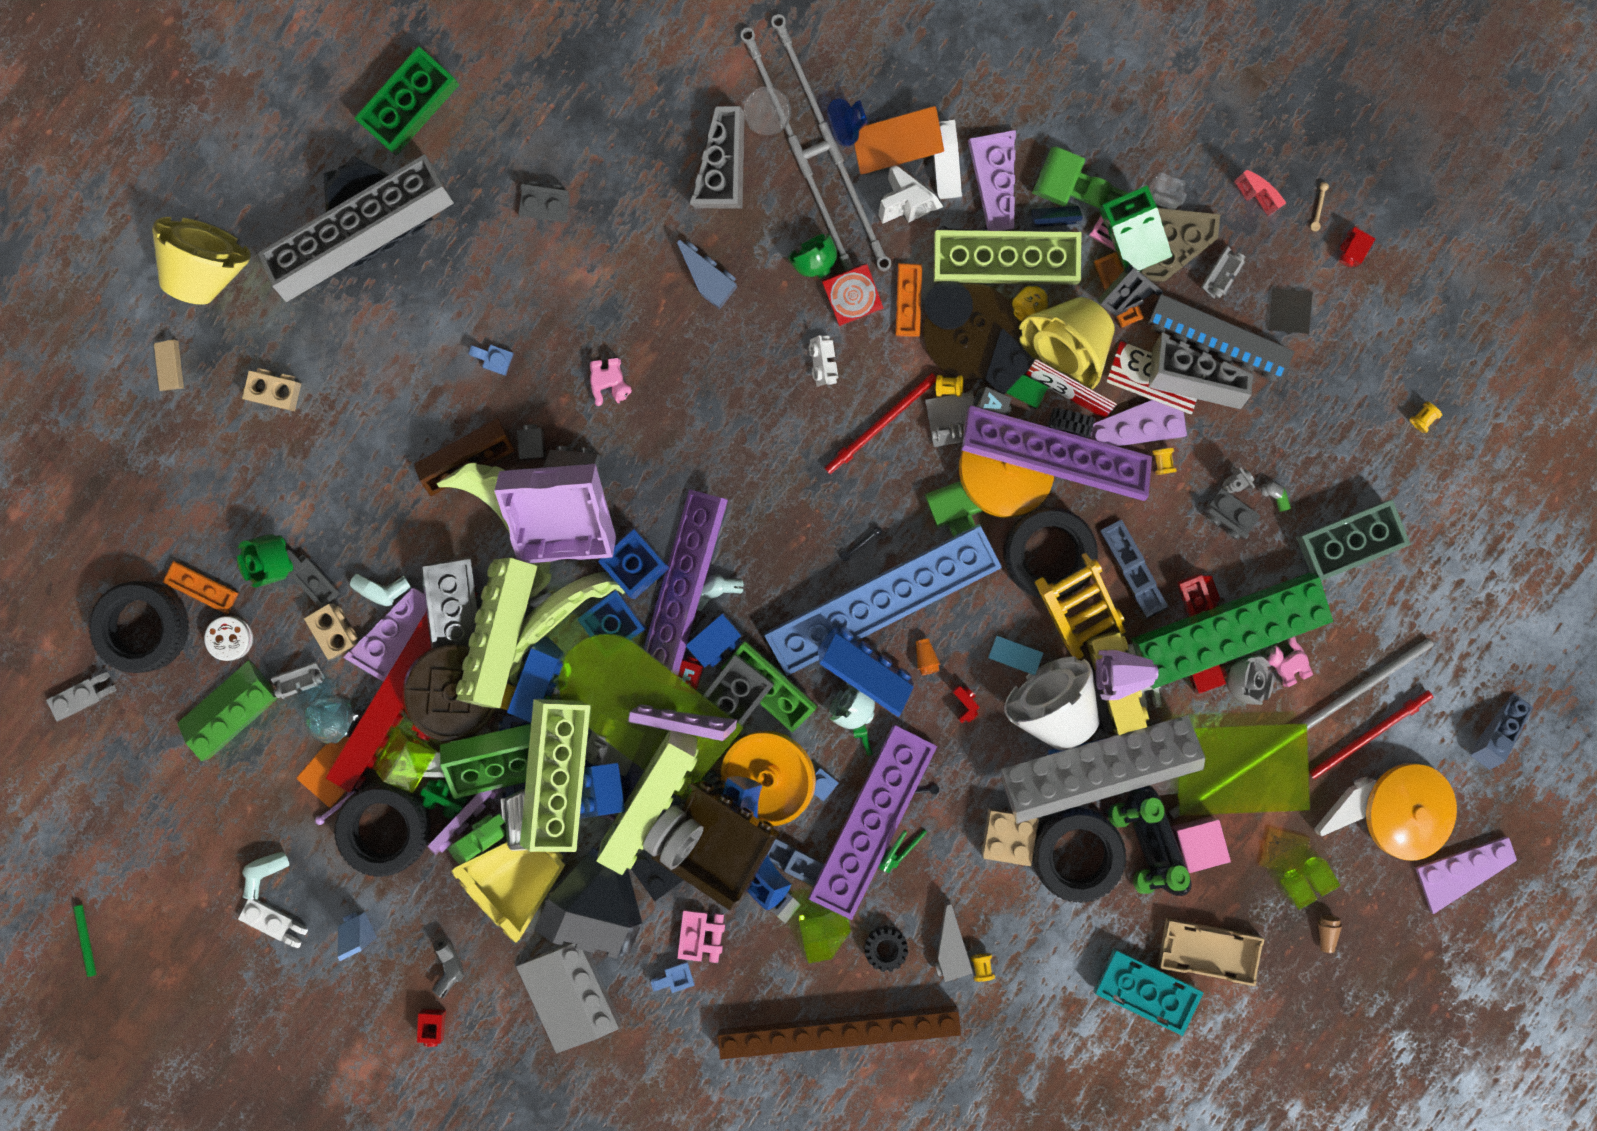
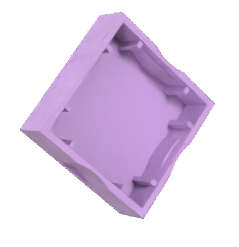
(556, 513)

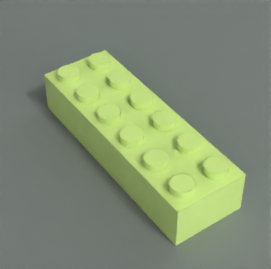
(1007, 257)
(496, 632)
(554, 775)
(647, 800)

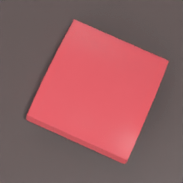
(1253, 185)

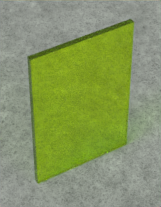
(1248, 771)

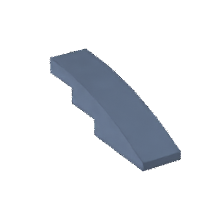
(1134, 569)
(795, 861)

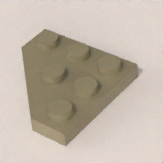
(1187, 236)

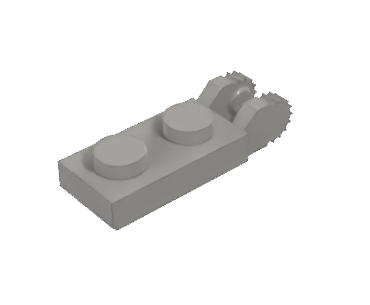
(79, 697)

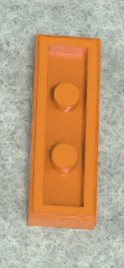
(1108, 270)
(908, 300)
(200, 587)

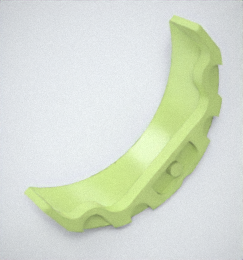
(481, 482)
(554, 610)

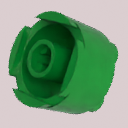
(264, 560)

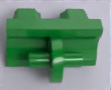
(440, 793)

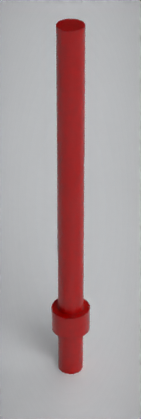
(845, 454)
(1409, 708)

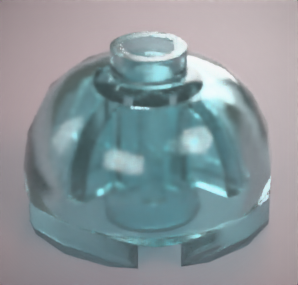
(327, 719)

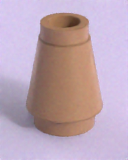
(1329, 932)

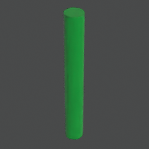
(84, 940)

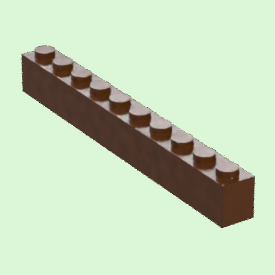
(839, 1032)

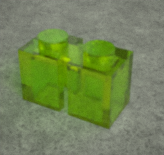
(1318, 874)

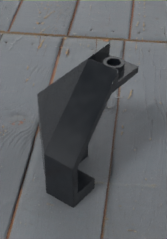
(349, 181)
(593, 910)

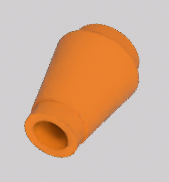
(926, 657)

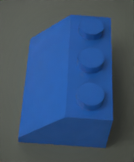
(536, 678)

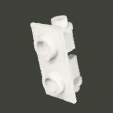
(823, 371)

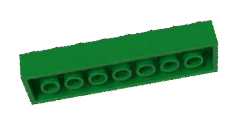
(1235, 628)

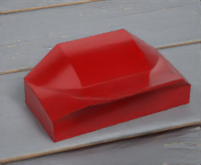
(1198, 594)

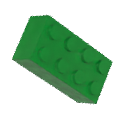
(407, 101)

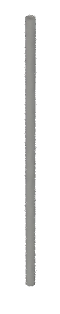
(1357, 690)

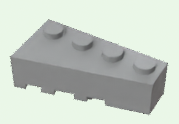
(721, 170)
(1197, 375)

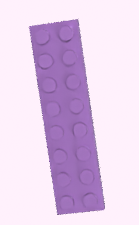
(1057, 453)
(684, 578)
(872, 822)

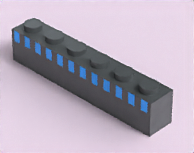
(1220, 338)

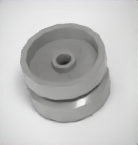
(673, 837)

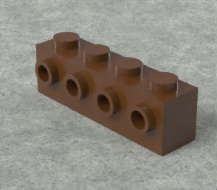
(479, 447)

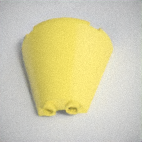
(510, 884)

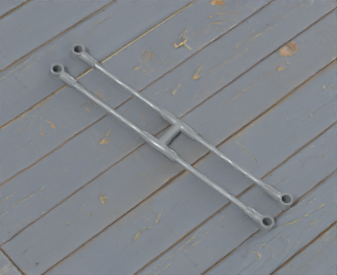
(829, 144)

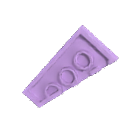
(994, 170)
(1140, 425)
(384, 643)
(693, 724)
(460, 823)
(1461, 872)

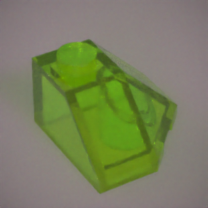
(823, 934)

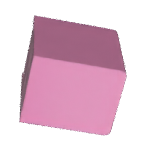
(1201, 843)

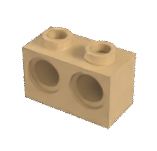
(271, 395)
(326, 635)

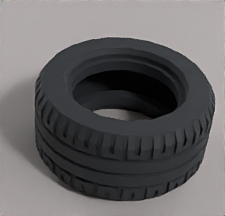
(1033, 521)
(105, 633)
(350, 841)
(1101, 881)

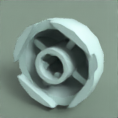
(851, 708)

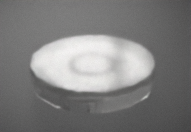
(767, 110)

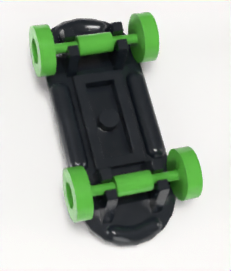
(1156, 841)

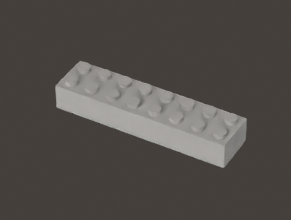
(355, 228)
(1102, 769)

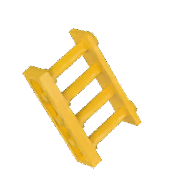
(1058, 608)

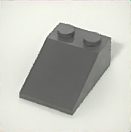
(564, 457)
(738, 689)

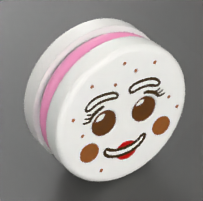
(228, 638)

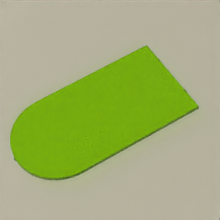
(618, 677)

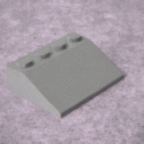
(569, 996)

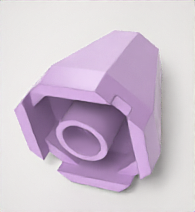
(1123, 674)

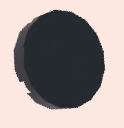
(948, 305)

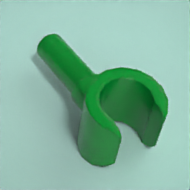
(862, 732)

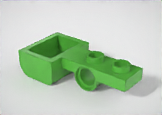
(1063, 179)
(952, 508)
(485, 834)

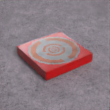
(852, 294)

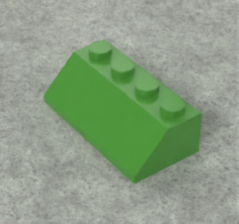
(784, 699)
(226, 711)
(486, 761)

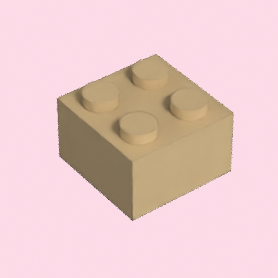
(1007, 840)

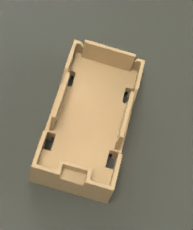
(1210, 951)

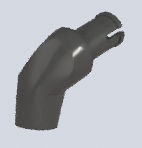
(451, 965)

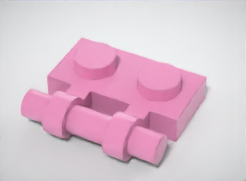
(693, 934)

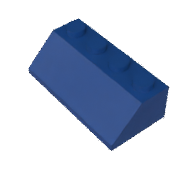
(866, 670)

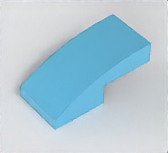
(1015, 655)

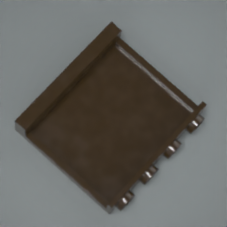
(728, 848)

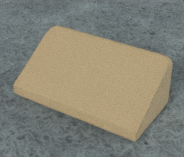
(168, 365)

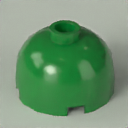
(815, 256)

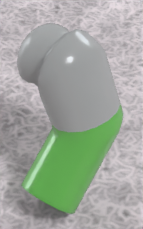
(1277, 492)

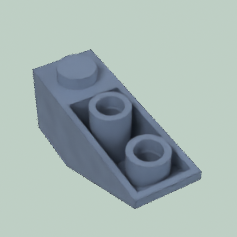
(711, 283)
(1502, 733)

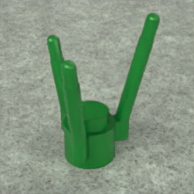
(889, 859)

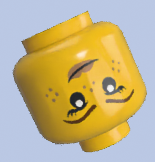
(1029, 302)

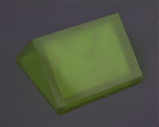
(403, 760)

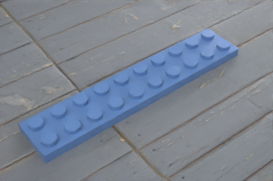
(885, 597)

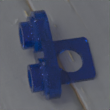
(845, 121)

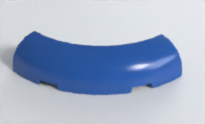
(768, 885)

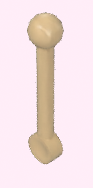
(1315, 226)

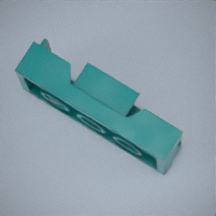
(1148, 992)

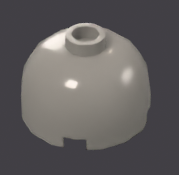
(1250, 680)

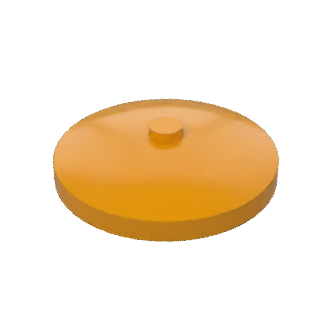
(1002, 487)
(780, 767)
(1411, 811)

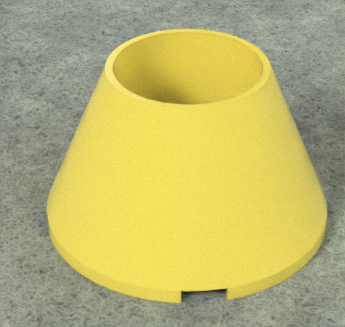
(195, 259)
(1070, 339)

